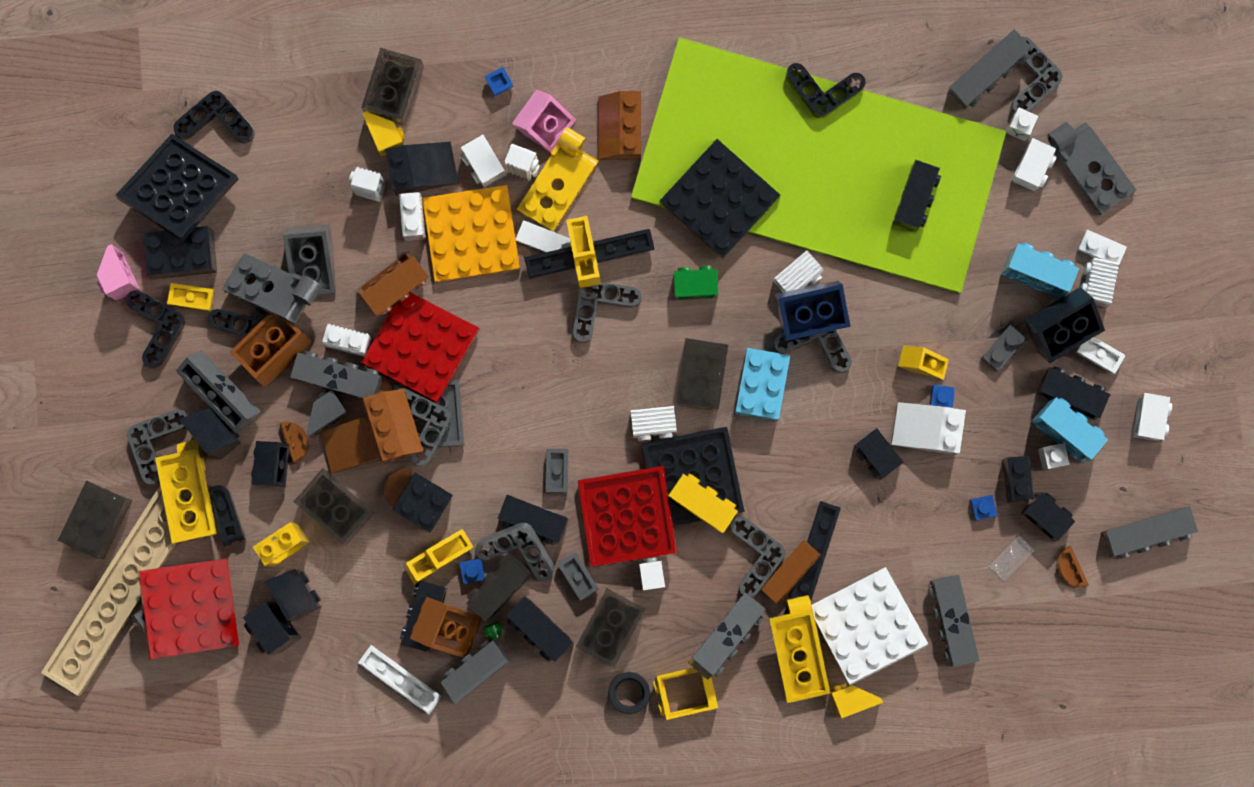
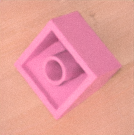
(543, 120)
(115, 275)

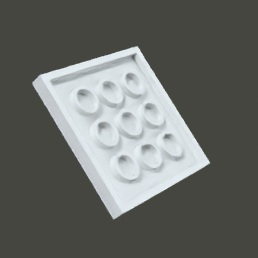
(868, 626)

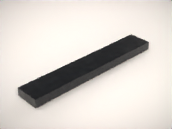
(605, 250)
(819, 539)

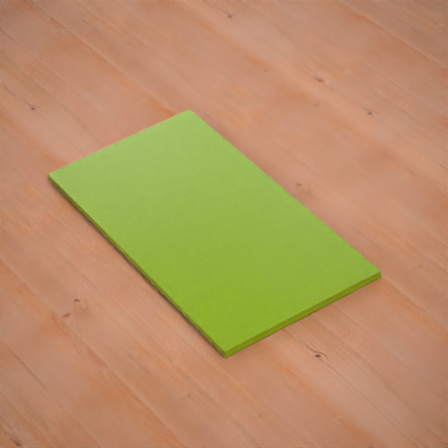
(834, 172)

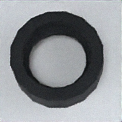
(645, 693)

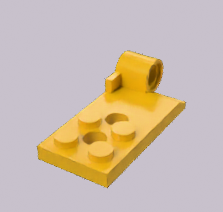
(565, 164)
(180, 473)
(795, 633)

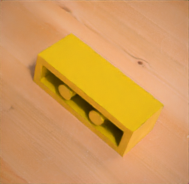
(703, 503)

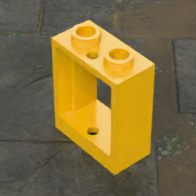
(287, 542)
(664, 706)

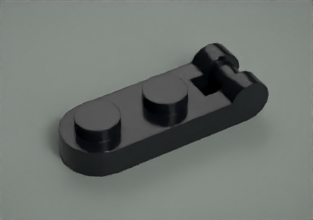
(225, 515)

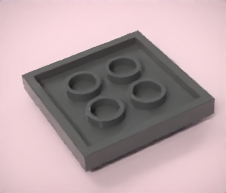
(452, 402)

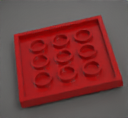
(420, 346)
(627, 516)
(188, 608)

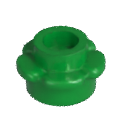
(493, 630)

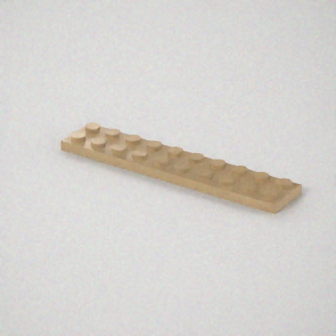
(112, 599)

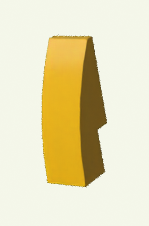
(583, 252)
(438, 556)

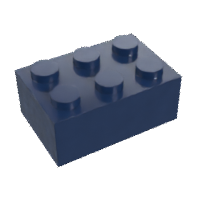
(812, 310)

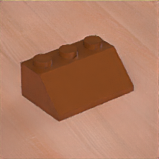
(620, 126)
(393, 284)
(270, 348)
(391, 425)

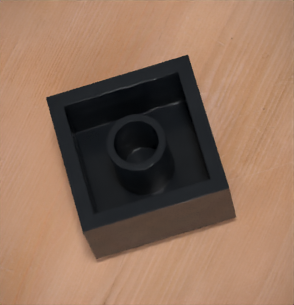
(422, 502)

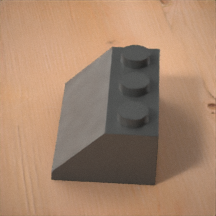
(474, 671)

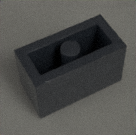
(878, 454)
(270, 464)
(1018, 479)
(1048, 516)

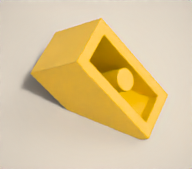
(384, 132)
(923, 362)
(851, 699)

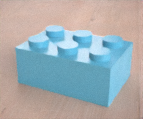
(1040, 270)
(762, 384)
(1070, 428)

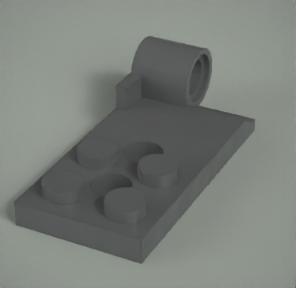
(1079, 149)
(288, 296)

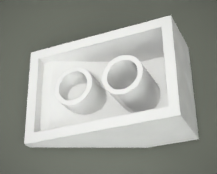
(928, 428)

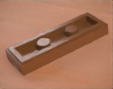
(790, 572)

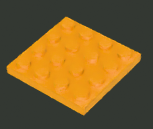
(471, 233)

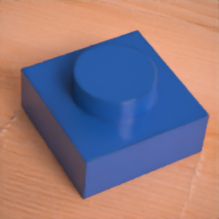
(499, 81)
(942, 396)
(983, 507)
(472, 571)

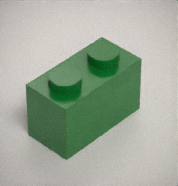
(695, 283)

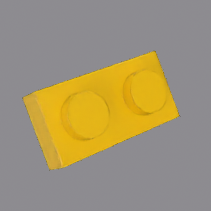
(191, 297)

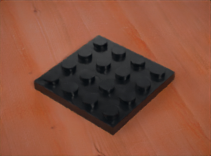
(177, 187)
(719, 198)
(704, 456)

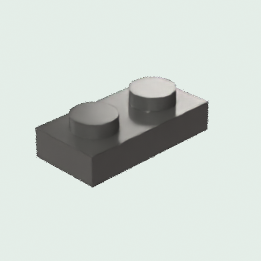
(1003, 348)
(557, 470)
(578, 576)

